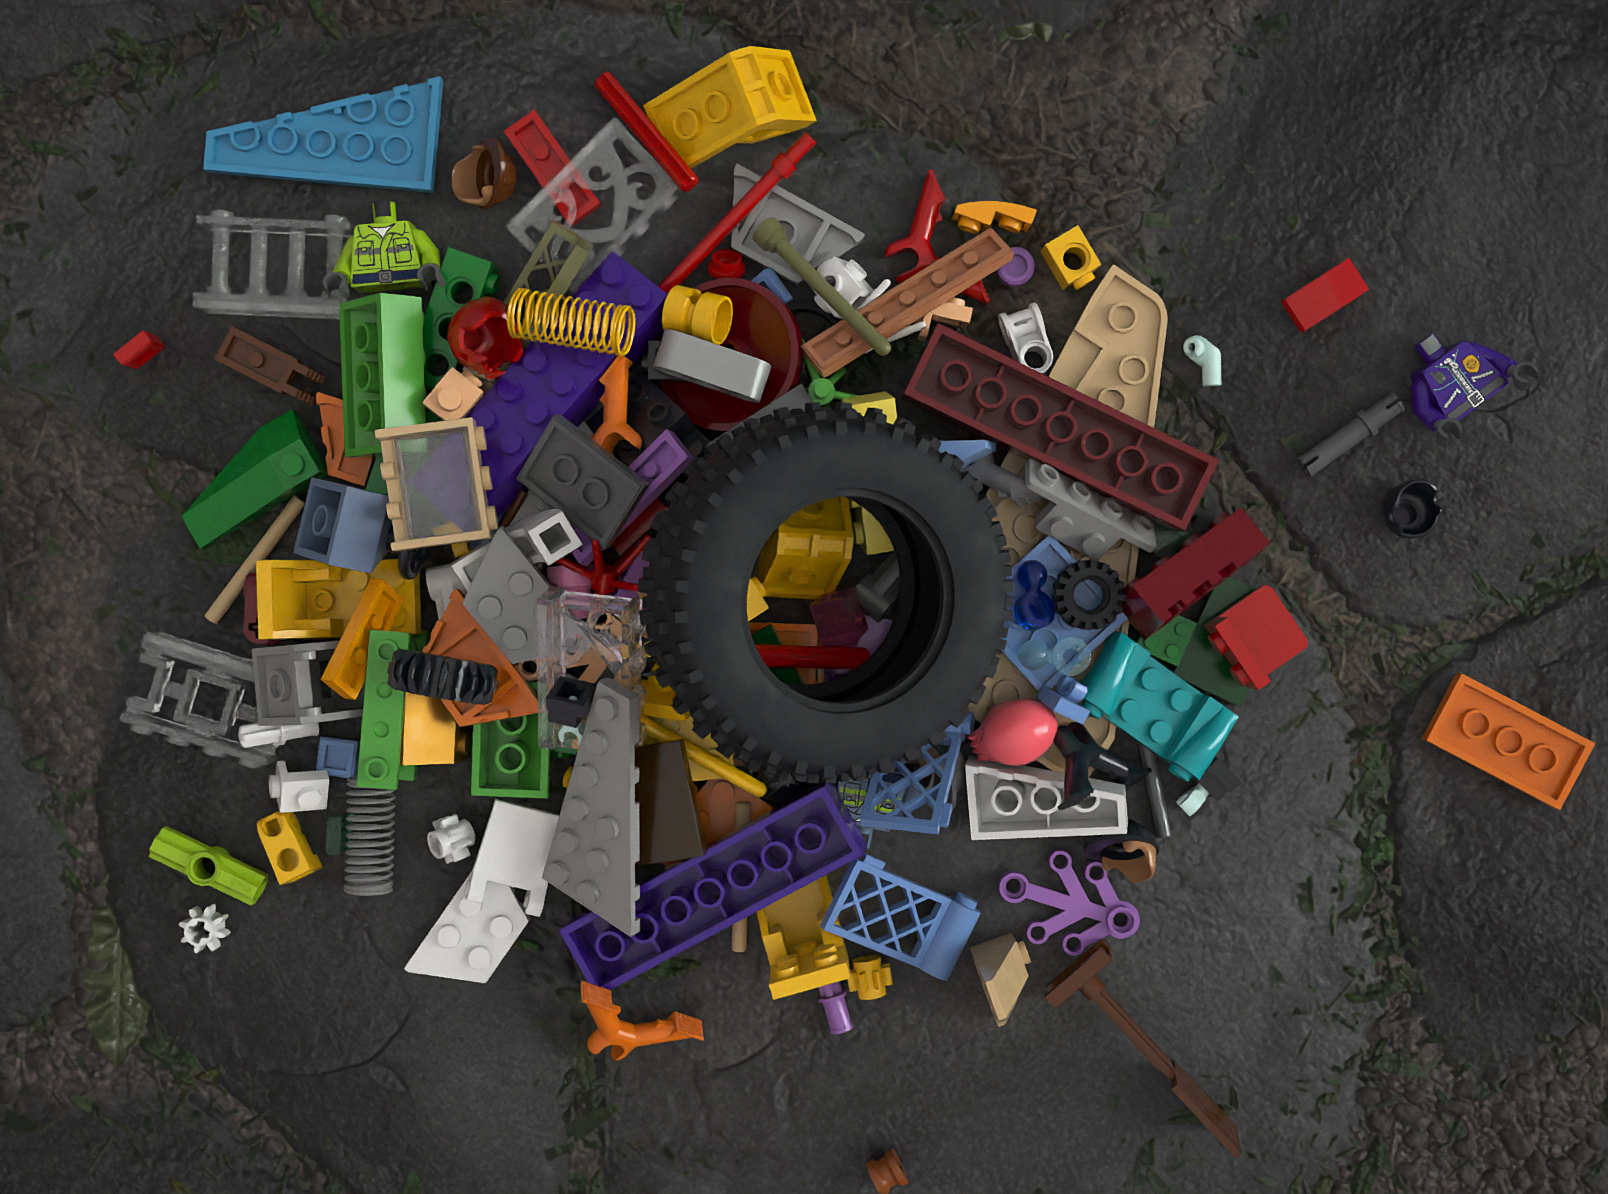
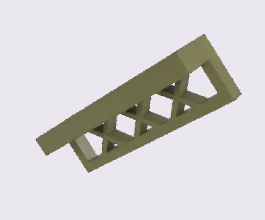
(565, 276)

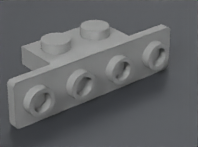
(1083, 516)

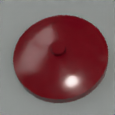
(759, 328)

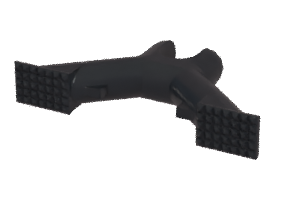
(1082, 751)

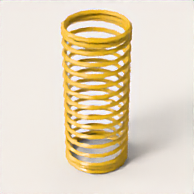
(616, 335)

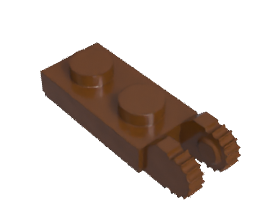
(265, 364)

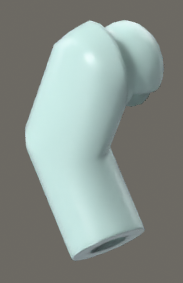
(1207, 357)

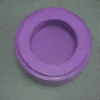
(1018, 270)

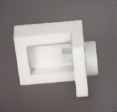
(299, 789)

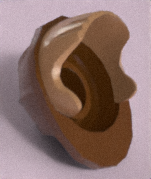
(484, 175)

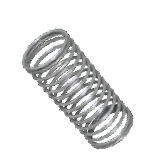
(367, 883)

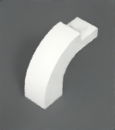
(541, 536)

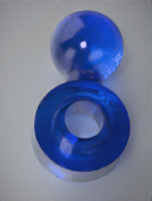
(1031, 577)

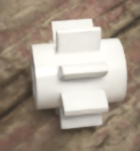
(451, 838)
(195, 933)

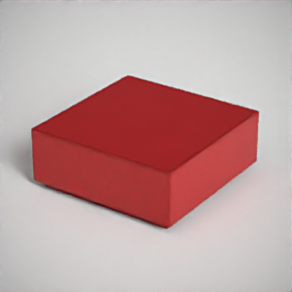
(139, 350)

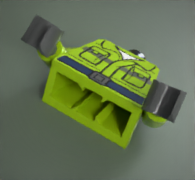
(385, 257)

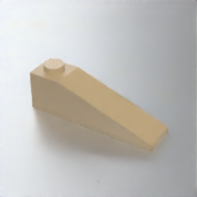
(1002, 973)

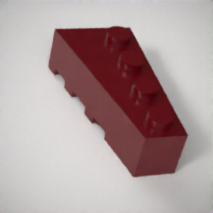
(1192, 572)

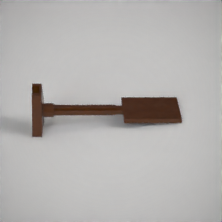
(1082, 977)

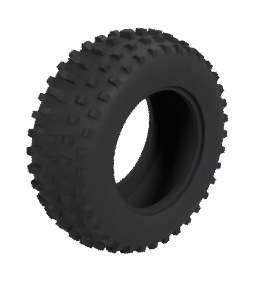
(944, 619)

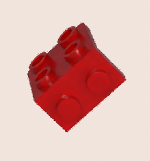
(1256, 637)

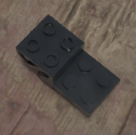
(650, 415)

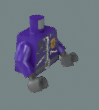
(1459, 381)

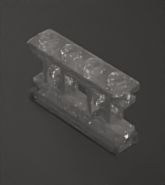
(200, 730)

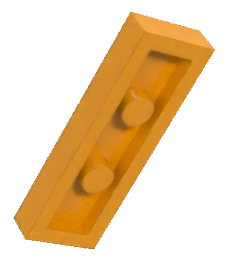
(349, 661)

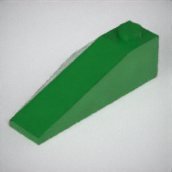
(258, 478)

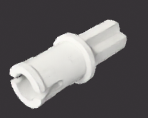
(255, 735)

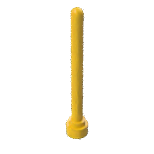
(707, 759)

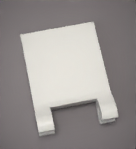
(514, 853)

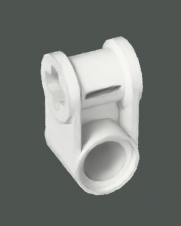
(1026, 333)

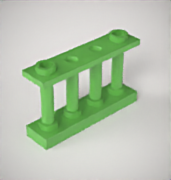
(384, 713)

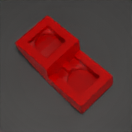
(1325, 295)

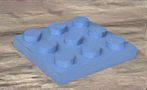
(1086, 595)

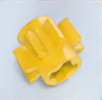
(869, 977)

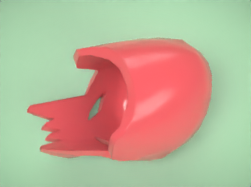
(1014, 732)

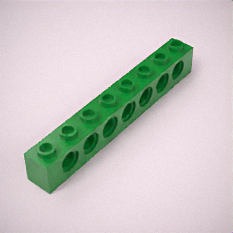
(458, 271)

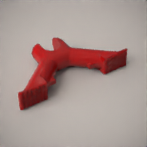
(920, 234)

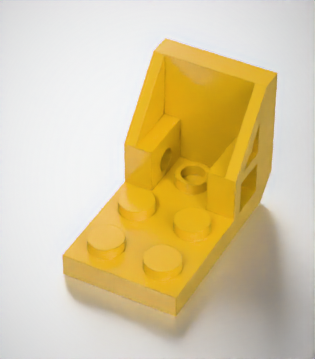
(732, 101)
(808, 551)
(319, 599)
(796, 945)

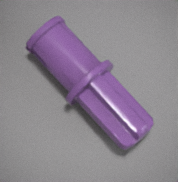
(835, 1007)

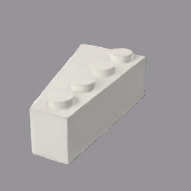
(1025, 799)

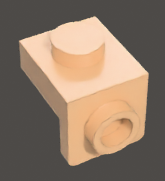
(951, 312)
(454, 395)

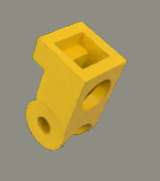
(287, 847)

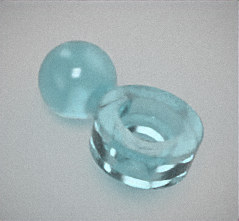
(1035, 655)

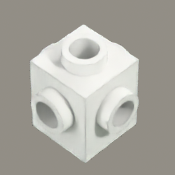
(847, 280)

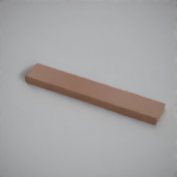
(910, 300)

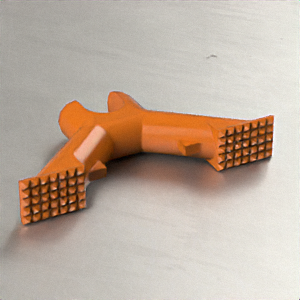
(615, 407)
(625, 1035)

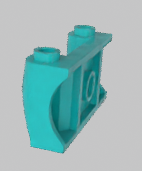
(1156, 707)

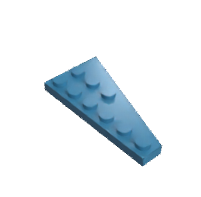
(353, 141)

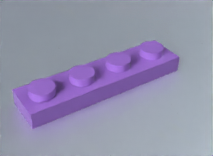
(659, 467)

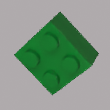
(1170, 641)

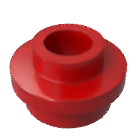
(726, 264)

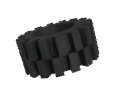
(1105, 611)

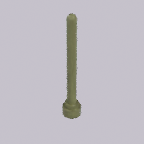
(771, 237)

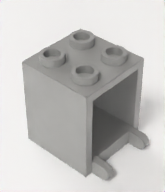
(291, 688)

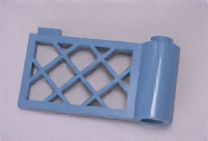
(900, 817)
(943, 931)

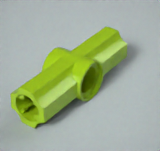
(188, 854)

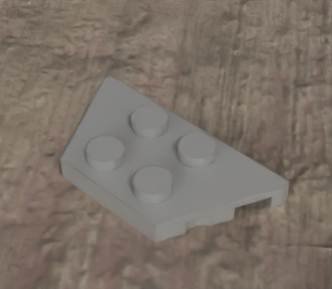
(809, 229)
(506, 599)

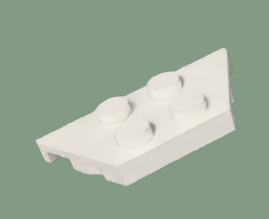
(471, 935)

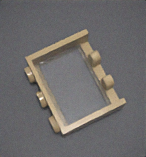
(437, 483)

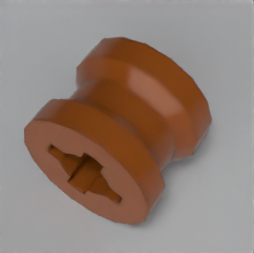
(887, 1172)

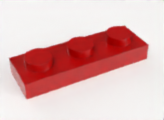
(546, 159)

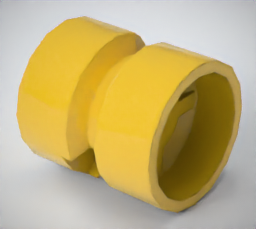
(698, 314)

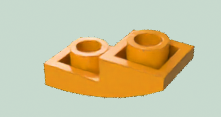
(979, 215)

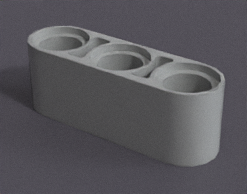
(712, 366)

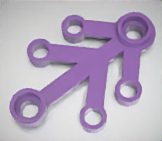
(1074, 906)

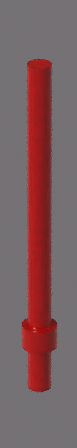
(782, 166)

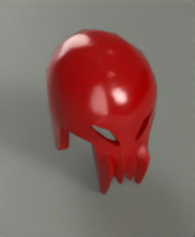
(481, 337)

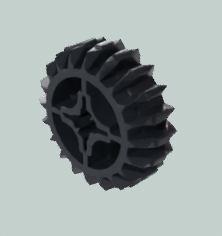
(442, 677)

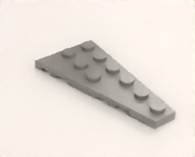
(599, 819)

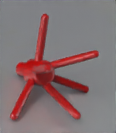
(605, 576)

